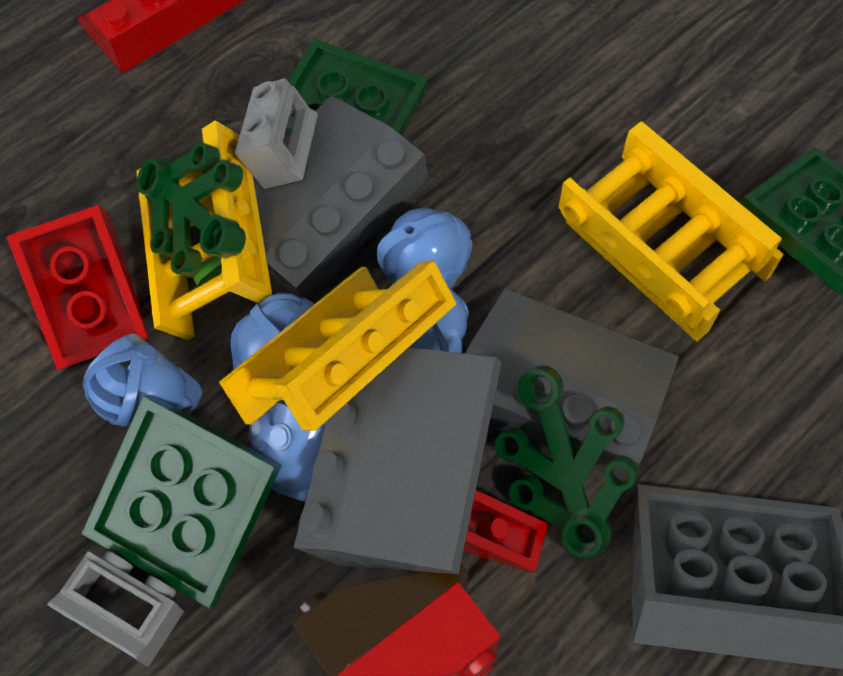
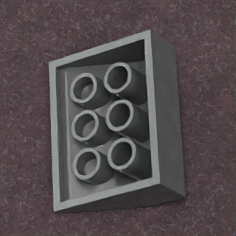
(349, 189)
(596, 372)
(402, 465)
(738, 576)

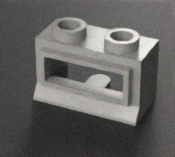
(262, 143)
(140, 643)

